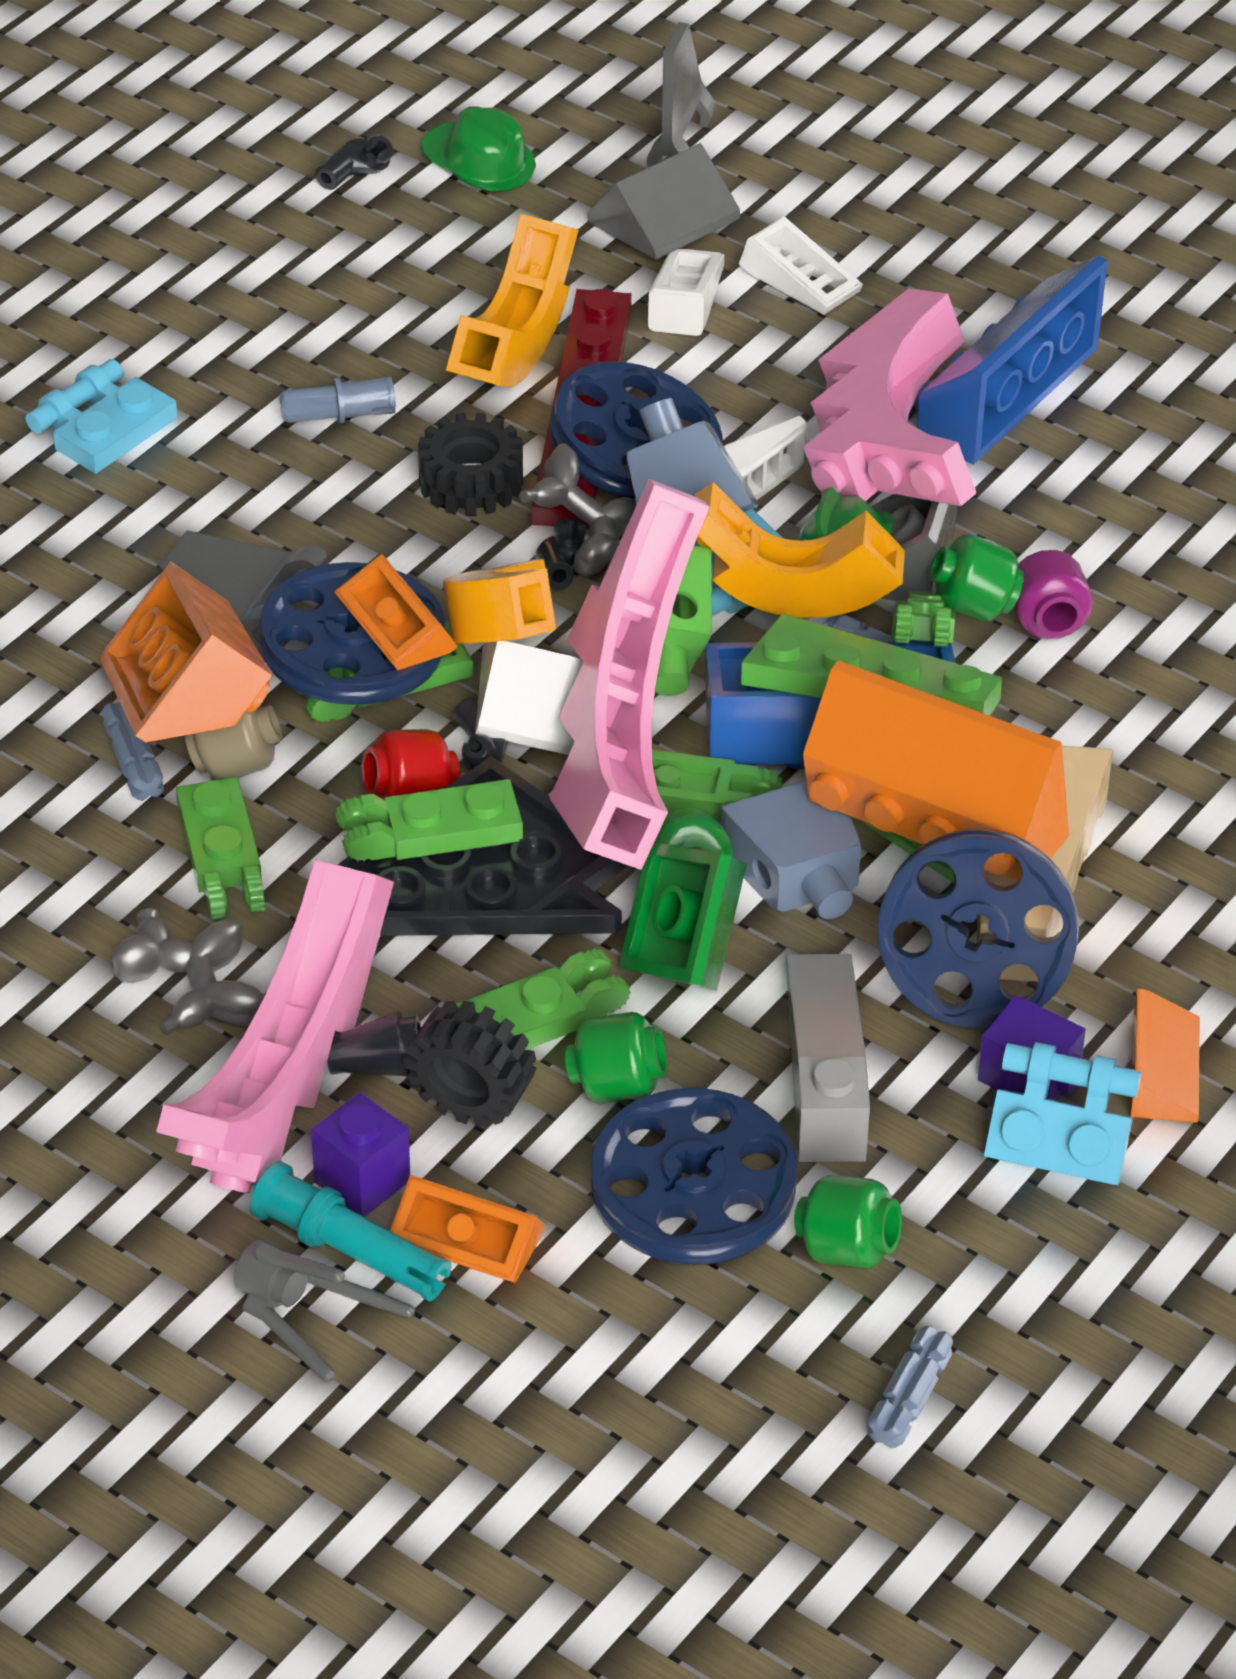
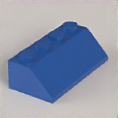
(1016, 361)
(764, 723)

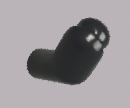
(355, 158)
(560, 551)
(479, 745)

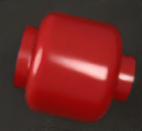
(408, 763)

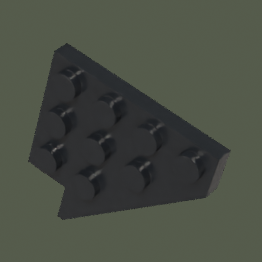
(506, 888)

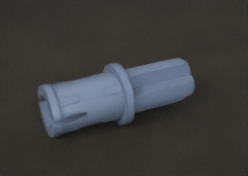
(339, 400)

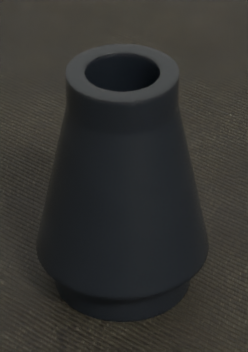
(374, 1046)

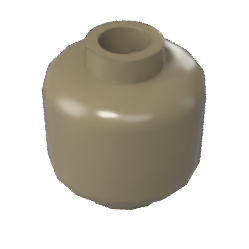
(237, 748)

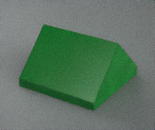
(683, 915)

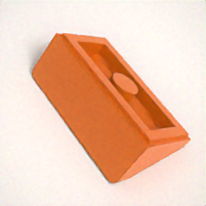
(394, 615)
(1168, 1055)
(467, 1229)

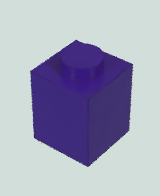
(1024, 1025)
(361, 1154)

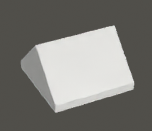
(524, 695)

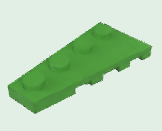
(800, 653)

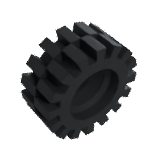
(470, 486)
(470, 1063)

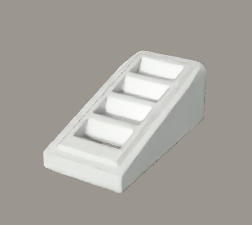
(781, 247)
(684, 291)
(754, 451)

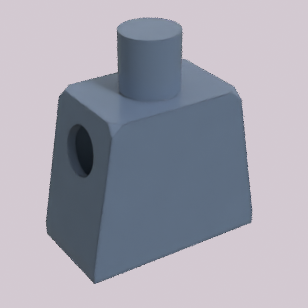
(685, 457)
(795, 850)

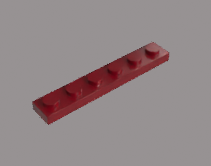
(594, 336)

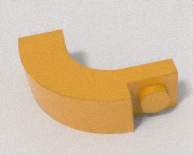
(524, 313)
(797, 576)
(500, 603)

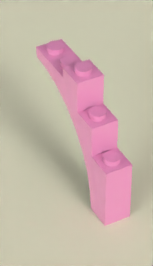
(868, 400)
(609, 777)
(247, 1108)

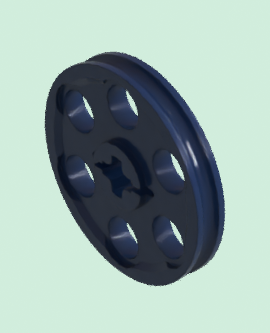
(617, 420)
(330, 642)
(974, 895)
(693, 1198)

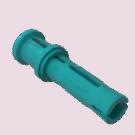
(323, 1218)

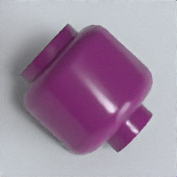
(1053, 595)

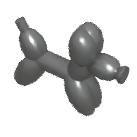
(605, 522)
(213, 948)

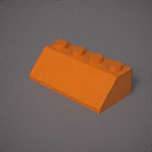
(184, 661)
(932, 766)

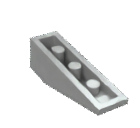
(827, 1059)

